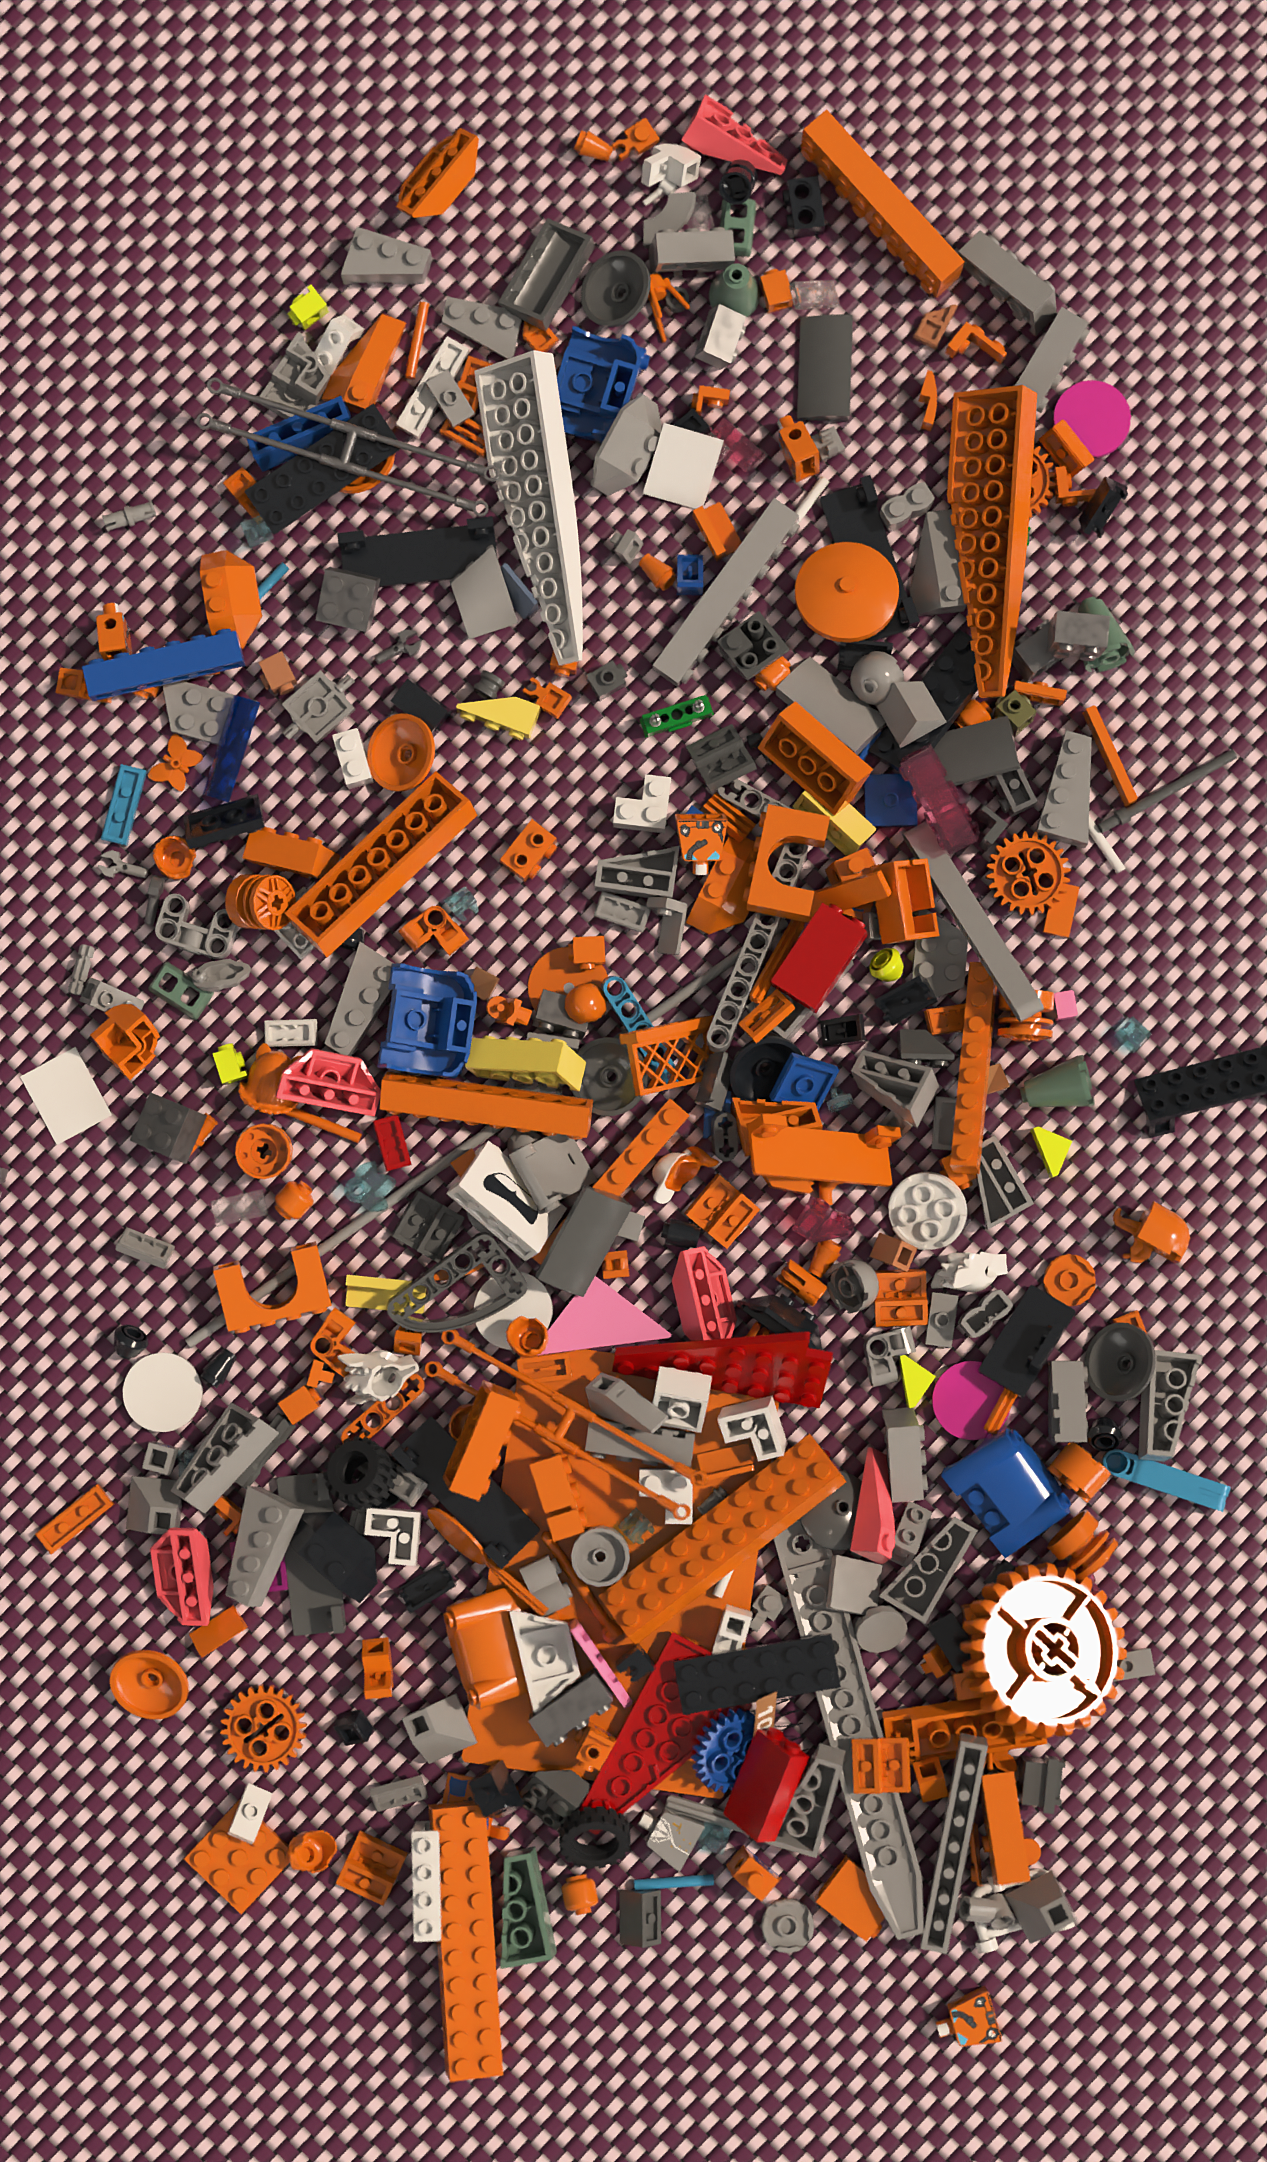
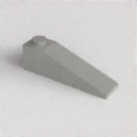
(936, 574)

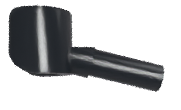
(754, 741)

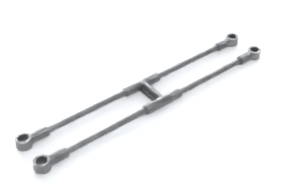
(353, 431)

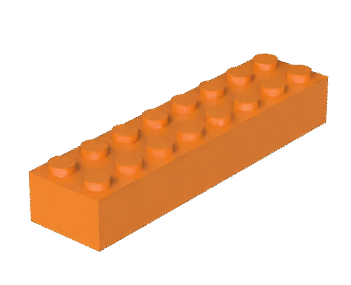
(881, 204)
(381, 864)

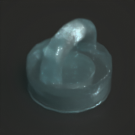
(839, 1100)

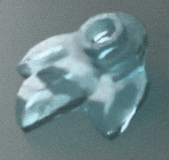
(373, 1187)

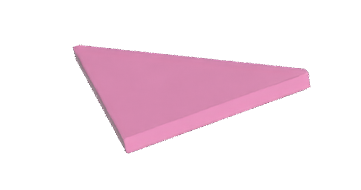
(601, 1321)
(599, 1662)

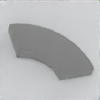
(673, 216)

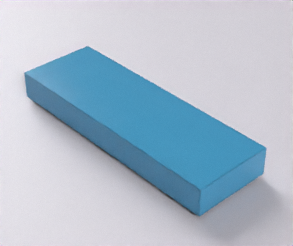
(123, 805)

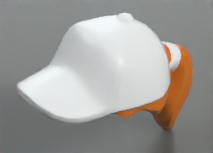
(678, 1168)

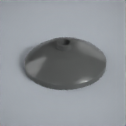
(606, 284)
(608, 1096)
(1109, 1359)
(829, 1525)

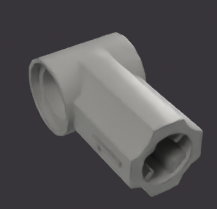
(988, 1910)

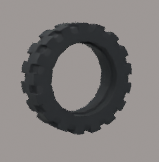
(594, 1819)

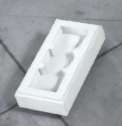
(291, 1032)
(250, 1813)

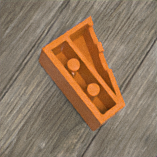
(289, 853)
(797, 1115)

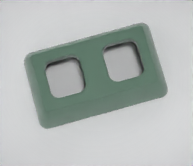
(746, 224)
(174, 997)

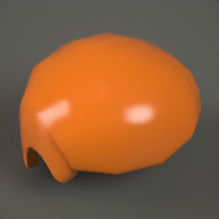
(585, 1003)
(527, 1336)

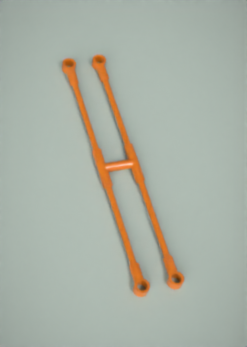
(571, 1409)

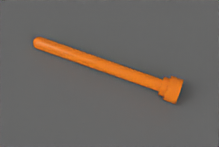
(609, 1628)

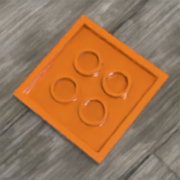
(235, 1867)

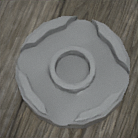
(880, 1629)
(787, 1925)

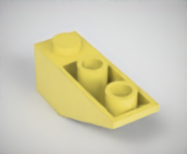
(505, 713)

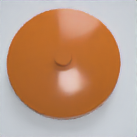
(846, 592)

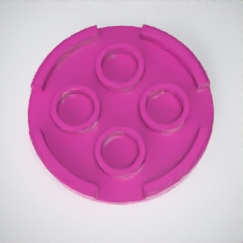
(1095, 415)
(965, 1400)

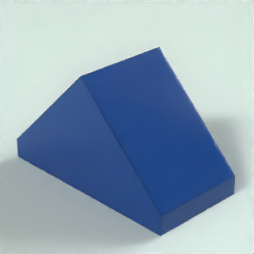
(689, 574)

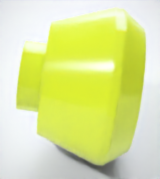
(887, 965)

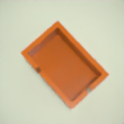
(910, 893)
(559, 1496)

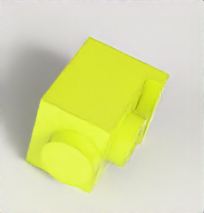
(307, 308)
(230, 1064)

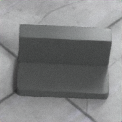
(993, 822)
(714, 1082)
(640, 1917)

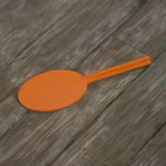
(470, 1547)

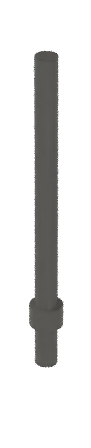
(1124, 814)

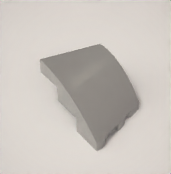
(297, 379)
(483, 596)

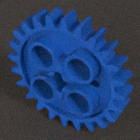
(723, 1749)

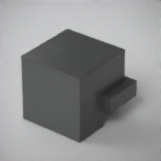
(1040, 1782)

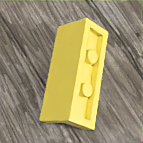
(845, 830)
(375, 1292)

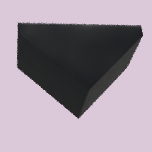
(843, 1030)

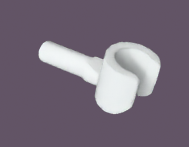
(665, 186)

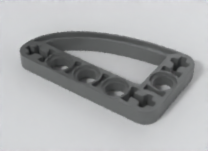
(455, 1273)

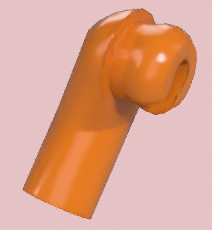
(825, 1190)

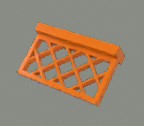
(662, 1034)

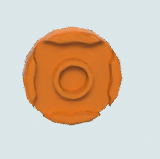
(1069, 1279)

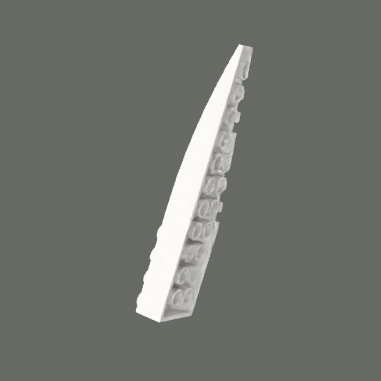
(535, 484)

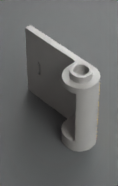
(552, 1170)

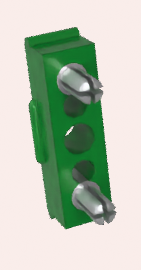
(652, 723)

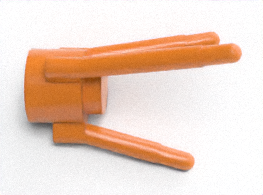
(657, 292)

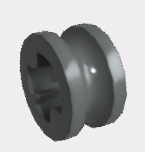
(677, 308)

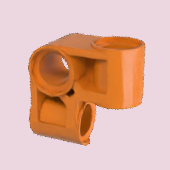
(420, 931)
(335, 1330)

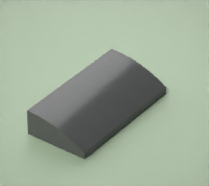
(547, 274)
(825, 368)
(978, 751)
(584, 1240)

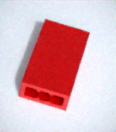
(819, 957)
(766, 1784)

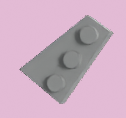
(484, 324)

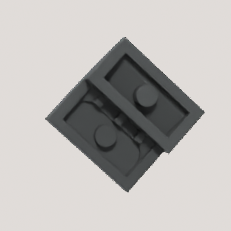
(721, 757)
(427, 1226)

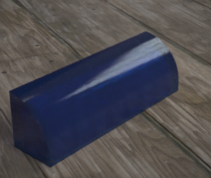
(231, 748)

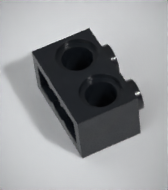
(808, 207)

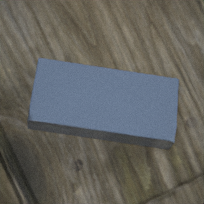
(520, 596)

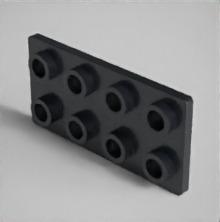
(1026, 1341)

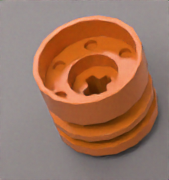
(259, 901)
(1029, 1029)
(250, 1158)
(1087, 1550)

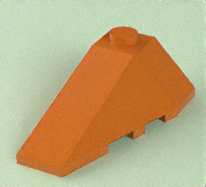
(366, 366)

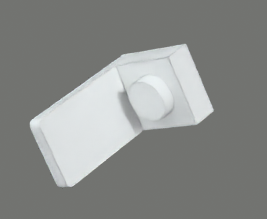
(335, 341)

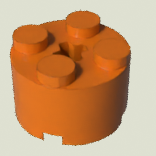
(1079, 1471)

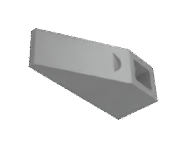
(621, 1403)

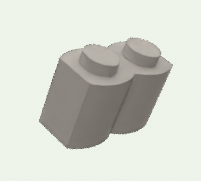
(911, 505)
(980, 1318)
(544, 1583)

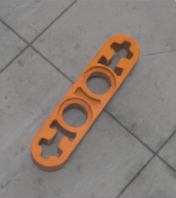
(385, 1413)

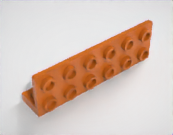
(820, 1153)

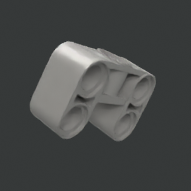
(193, 937)

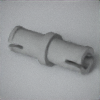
(129, 516)

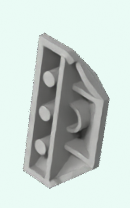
(627, 446)

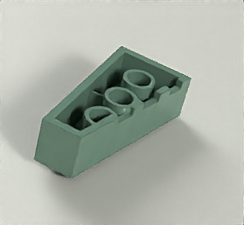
(525, 1912)

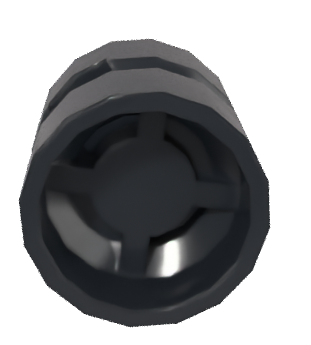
(738, 182)

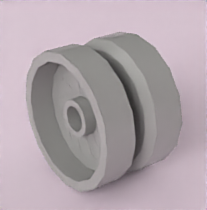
(586, 1563)

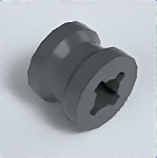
(488, 685)

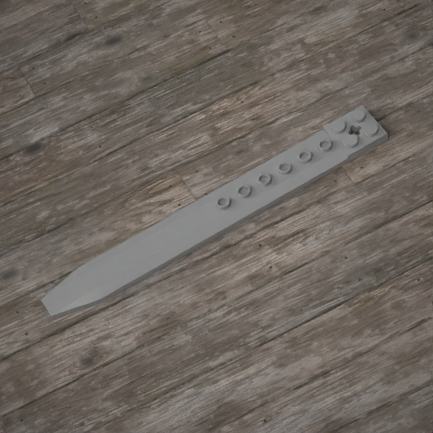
(848, 1715)

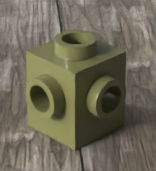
(1018, 710)

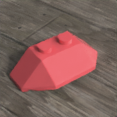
(330, 1082)
(703, 1296)
(184, 1575)

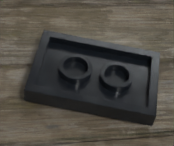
(223, 821)

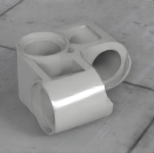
(882, 1367)

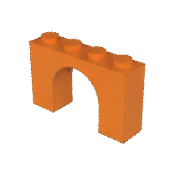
(782, 827)
(244, 1311)

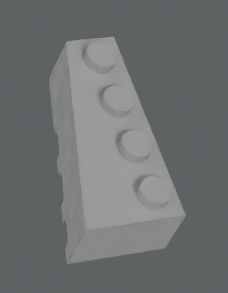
(1053, 354)

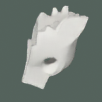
(970, 1271)
(371, 1374)

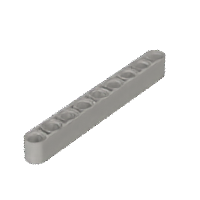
(974, 923)
(753, 956)

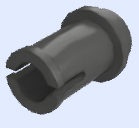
(715, 1498)

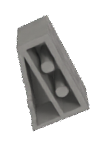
(384, 259)
(896, 1084)
(999, 1185)

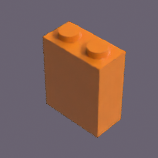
(850, 1899)

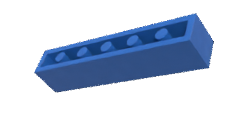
(163, 665)

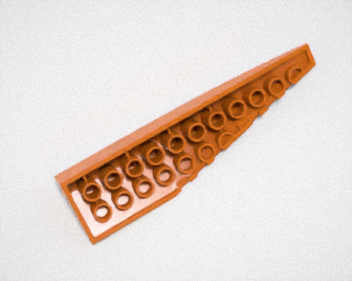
(991, 518)

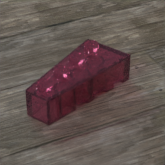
(939, 800)

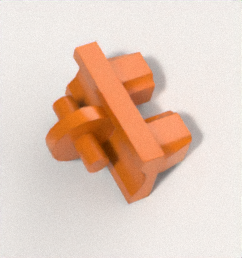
(508, 1011)

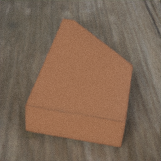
(934, 326)

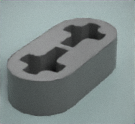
(718, 1136)

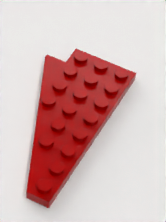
(740, 1365)
(654, 1736)

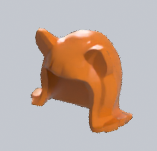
(264, 1080)

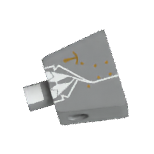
(671, 1835)

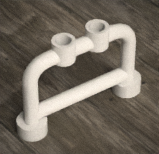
(987, 1936)

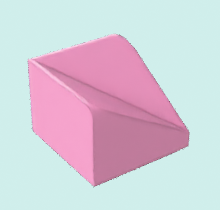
(1065, 1005)

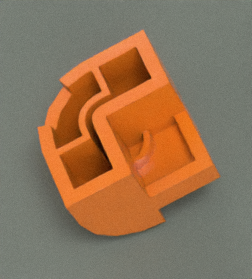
(127, 1039)
(1164, 1232)

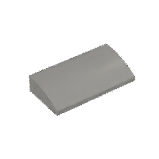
(831, 704)

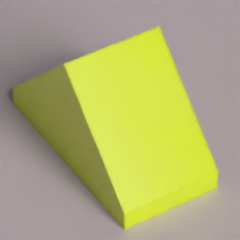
(1051, 1149)
(914, 1379)

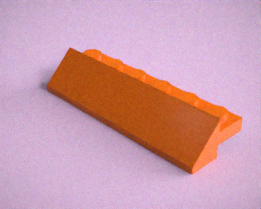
(937, 1727)

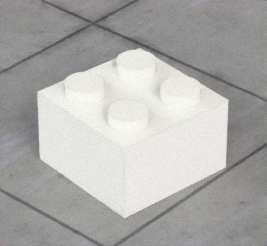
(682, 1397)

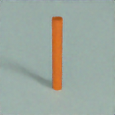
(417, 340)
(325, 1124)

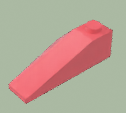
(719, 136)
(874, 1519)

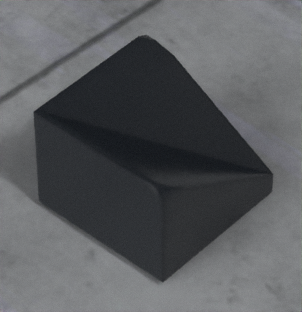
(353, 1727)

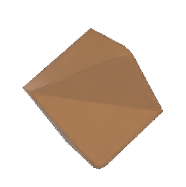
(484, 983)
(997, 1079)

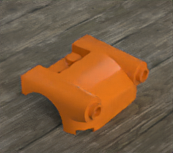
(487, 1646)

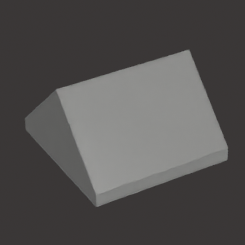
(910, 712)

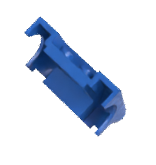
(597, 381)
(428, 1021)
(1008, 1490)

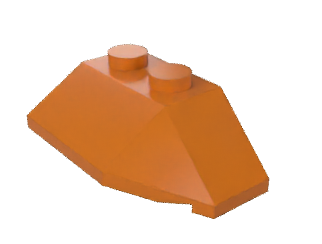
(440, 176)
(230, 594)
(721, 897)

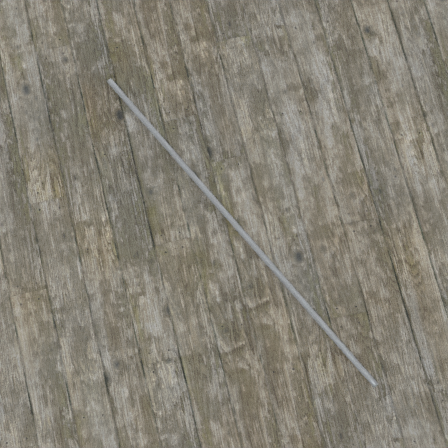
(471, 1143)

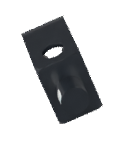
(495, 1791)

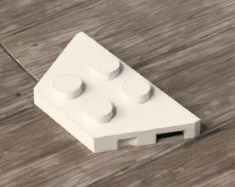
(545, 1656)

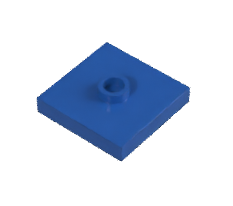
(889, 801)
(804, 1080)

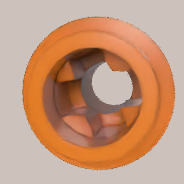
(592, 146)
(658, 572)
(825, 1255)

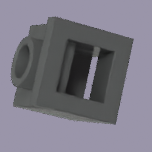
(603, 688)

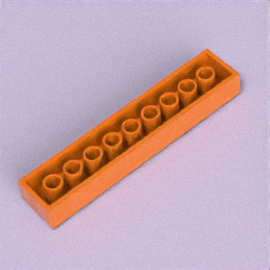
(722, 1539)
(466, 1944)

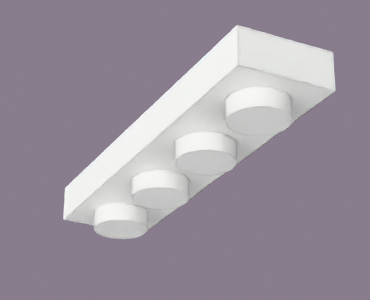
(422, 403)

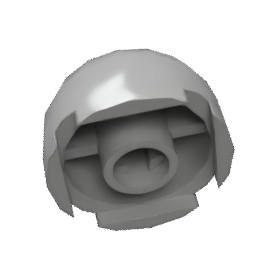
(874, 676)
(853, 1285)

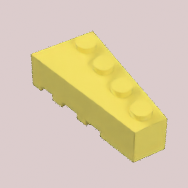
(526, 1061)

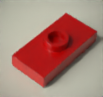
(392, 1142)

